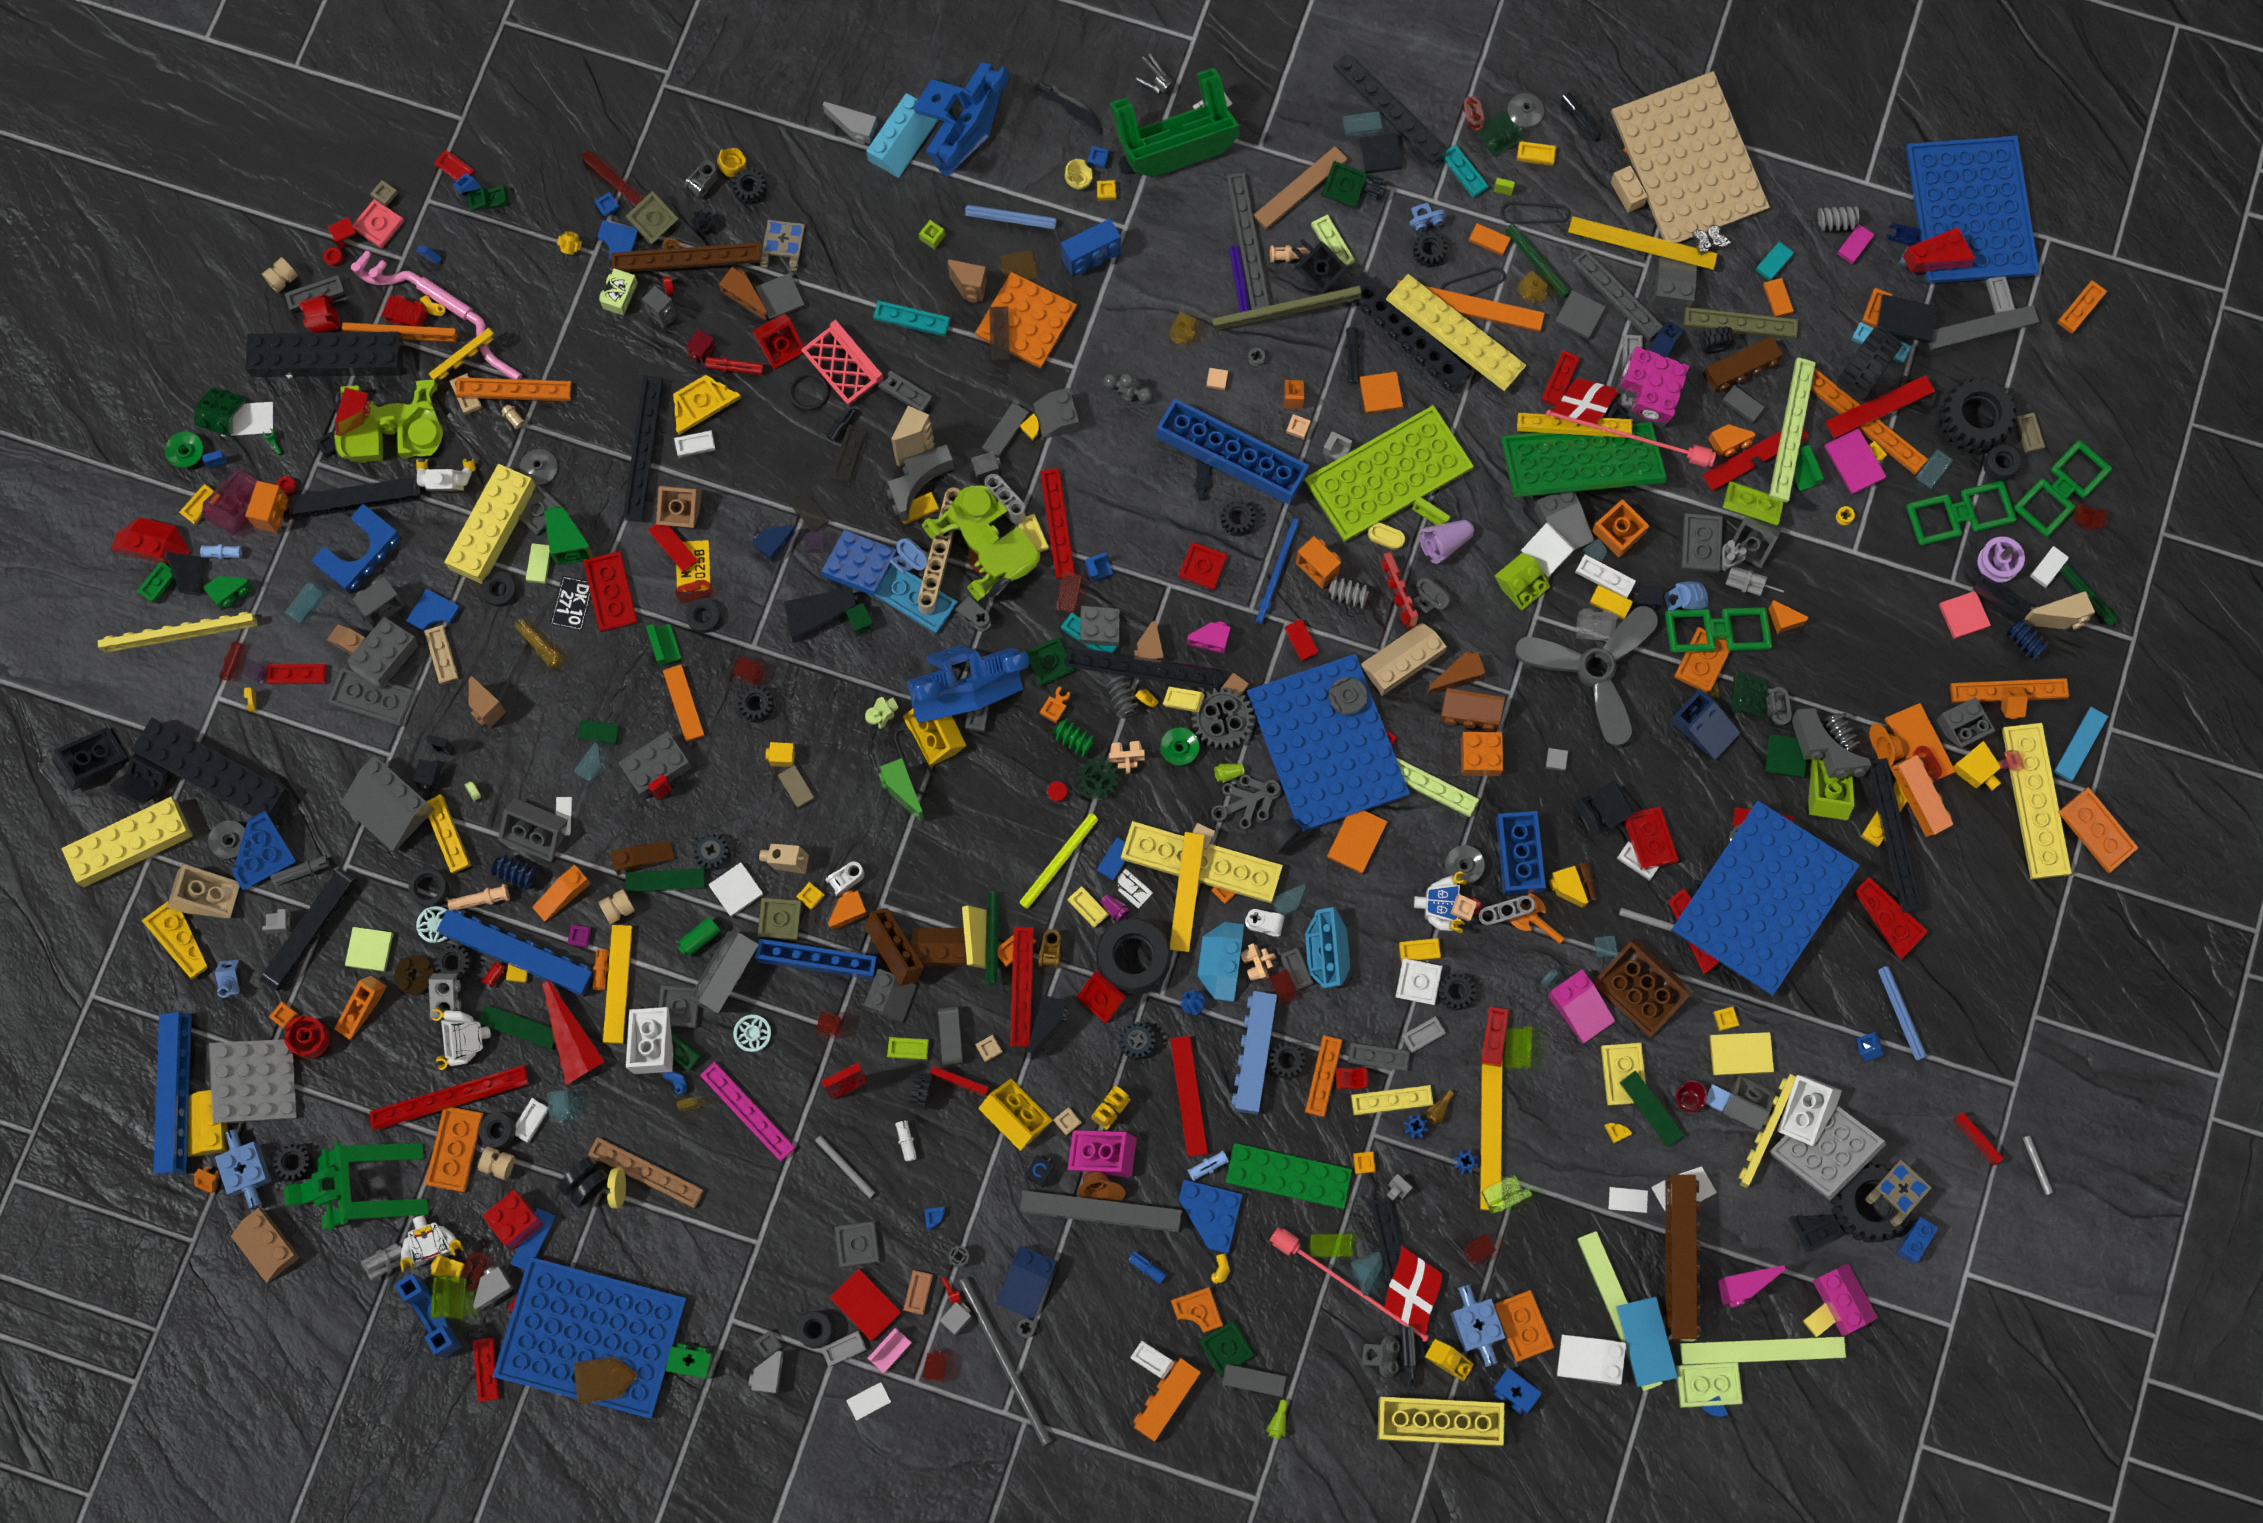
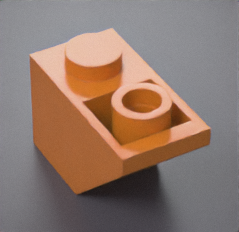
(1729, 439)

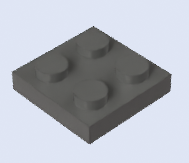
(1099, 626)

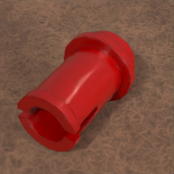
(493, 974)

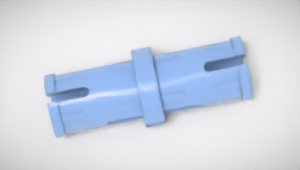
(221, 551)
(1220, 1159)

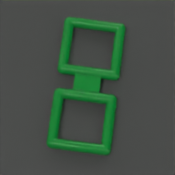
(2062, 488)
(1961, 513)
(1718, 629)

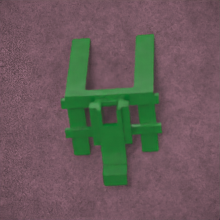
(312, 1190)

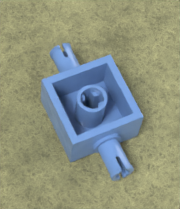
(254, 1174)
(1482, 1313)

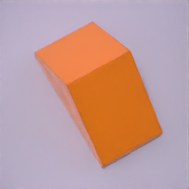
(1293, 394)
(1785, 617)

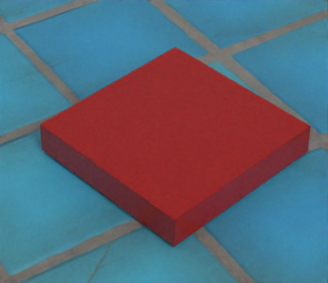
(1202, 566)
(1101, 997)

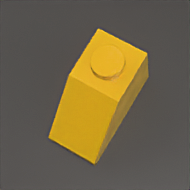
(1568, 886)

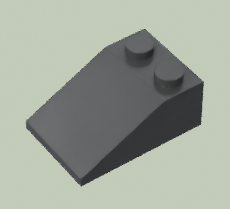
(1675, 283)
(1566, 516)

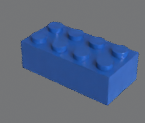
(1520, 853)

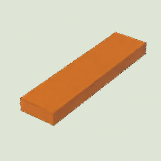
(683, 703)
(1323, 1076)

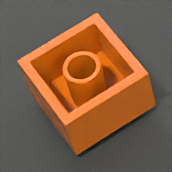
(267, 507)
(1620, 528)
(1318, 562)
(1481, 754)

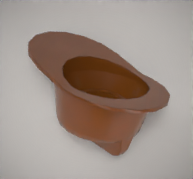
(1098, 1187)

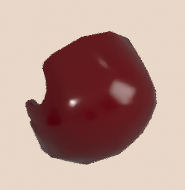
(1691, 1096)

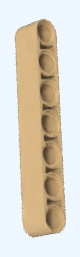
(936, 559)

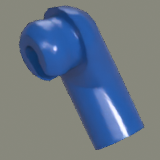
(678, 1081)

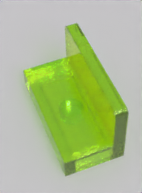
(1518, 1048)
(1505, 1194)
(1330, 1245)
(448, 1297)

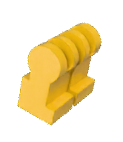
(1116, 1101)

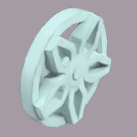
(432, 924)
(752, 1033)

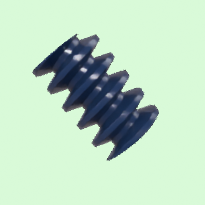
(2026, 638)
(513, 872)

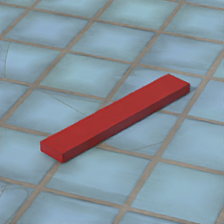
(1879, 407)
(1742, 462)
(1057, 522)
(1021, 986)
(1188, 1096)

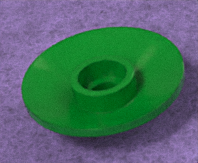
(178, 444)
(1179, 737)

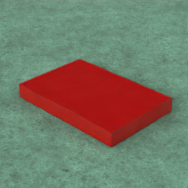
(1651, 838)
(865, 1305)

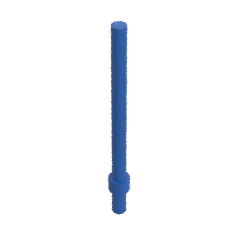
(1265, 604)

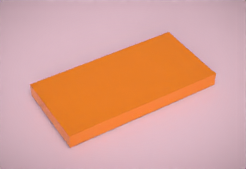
(1916, 730)
(2098, 830)
(454, 1149)

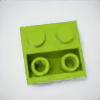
(1522, 580)

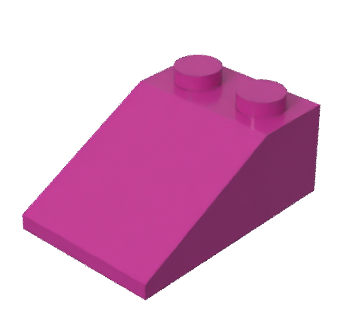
(1581, 1006)
(1102, 1152)
(1740, 1287)

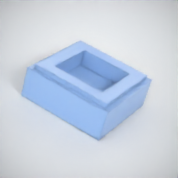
(1717, 1098)

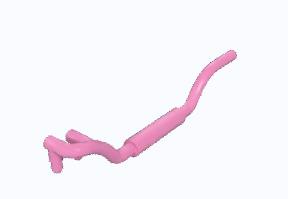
(439, 295)

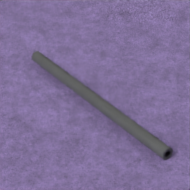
(1005, 1361)

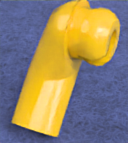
(432, 308)
(1223, 1270)

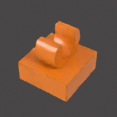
(205, 1180)

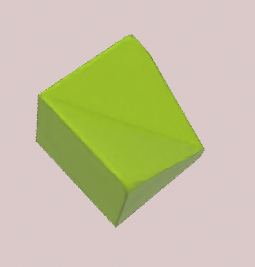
(932, 234)

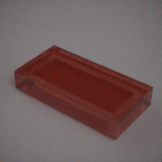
(1068, 592)

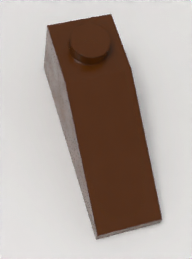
(641, 856)

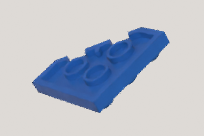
(260, 852)
(1211, 1212)

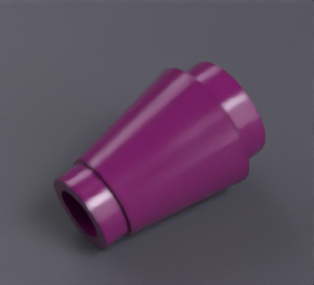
(1115, 908)

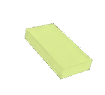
(538, 563)

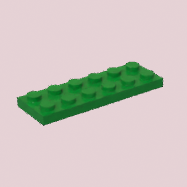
(1288, 1176)

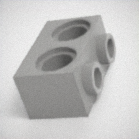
(439, 994)

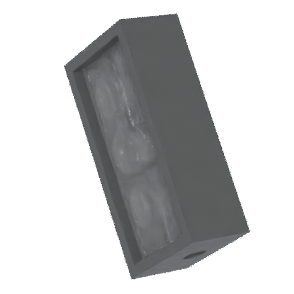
(723, 972)

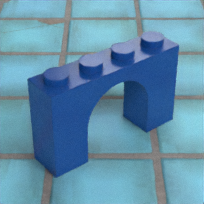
(350, 574)
(440, 1334)

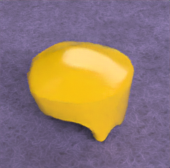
(731, 161)

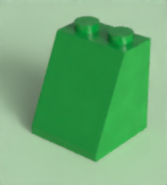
(564, 538)

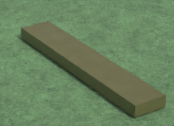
(1741, 323)

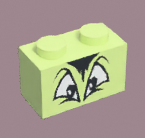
(618, 291)

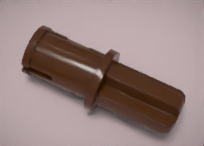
(1587, 881)

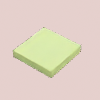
(369, 949)

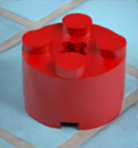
(320, 314)
(318, 1037)

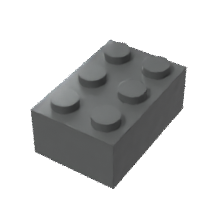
(382, 653)
(653, 760)

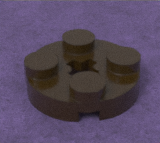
(406, 967)

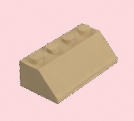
(912, 435)
(1403, 658)

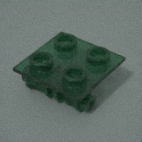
(1499, 133)
(1749, 694)

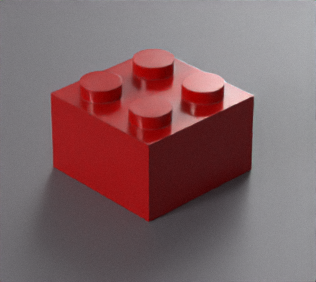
(513, 1219)

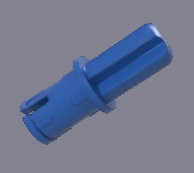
(1147, 1267)

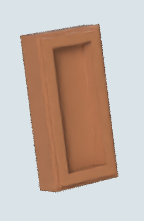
(918, 1292)

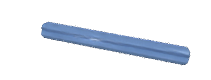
(1010, 216)
(1902, 1013)

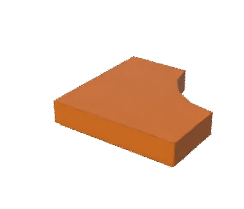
(1198, 1308)

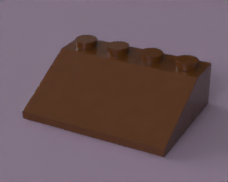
(1642, 987)

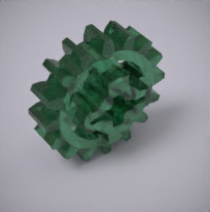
(1105, 778)

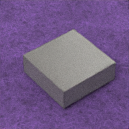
(1556, 759)

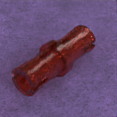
(231, 661)

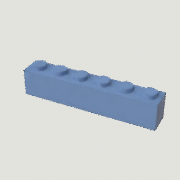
(1255, 1052)

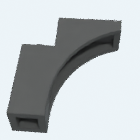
(918, 471)
(1818, 744)

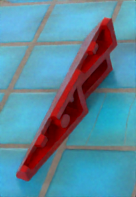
(574, 1047)

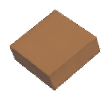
(1236, 684)

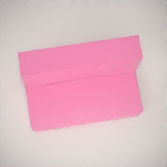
(889, 1350)

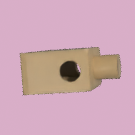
(785, 858)

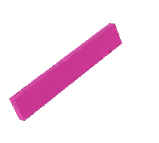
(747, 1112)

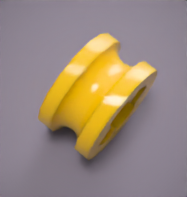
(1839, 518)

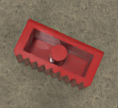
(403, 312)

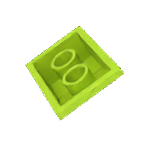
(1829, 795)

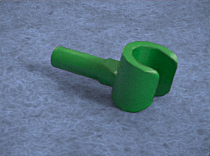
(272, 439)

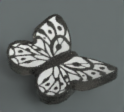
(1710, 239)

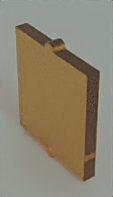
(1019, 263)

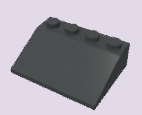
(385, 804)

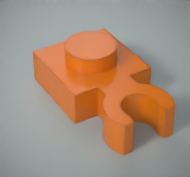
(1053, 707)

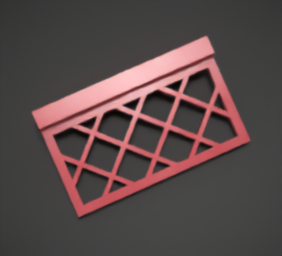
(851, 350)

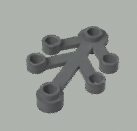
(1249, 800)

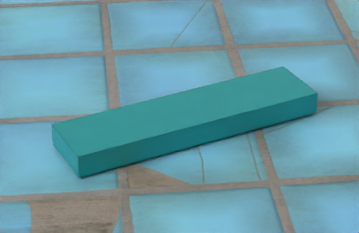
(911, 318)

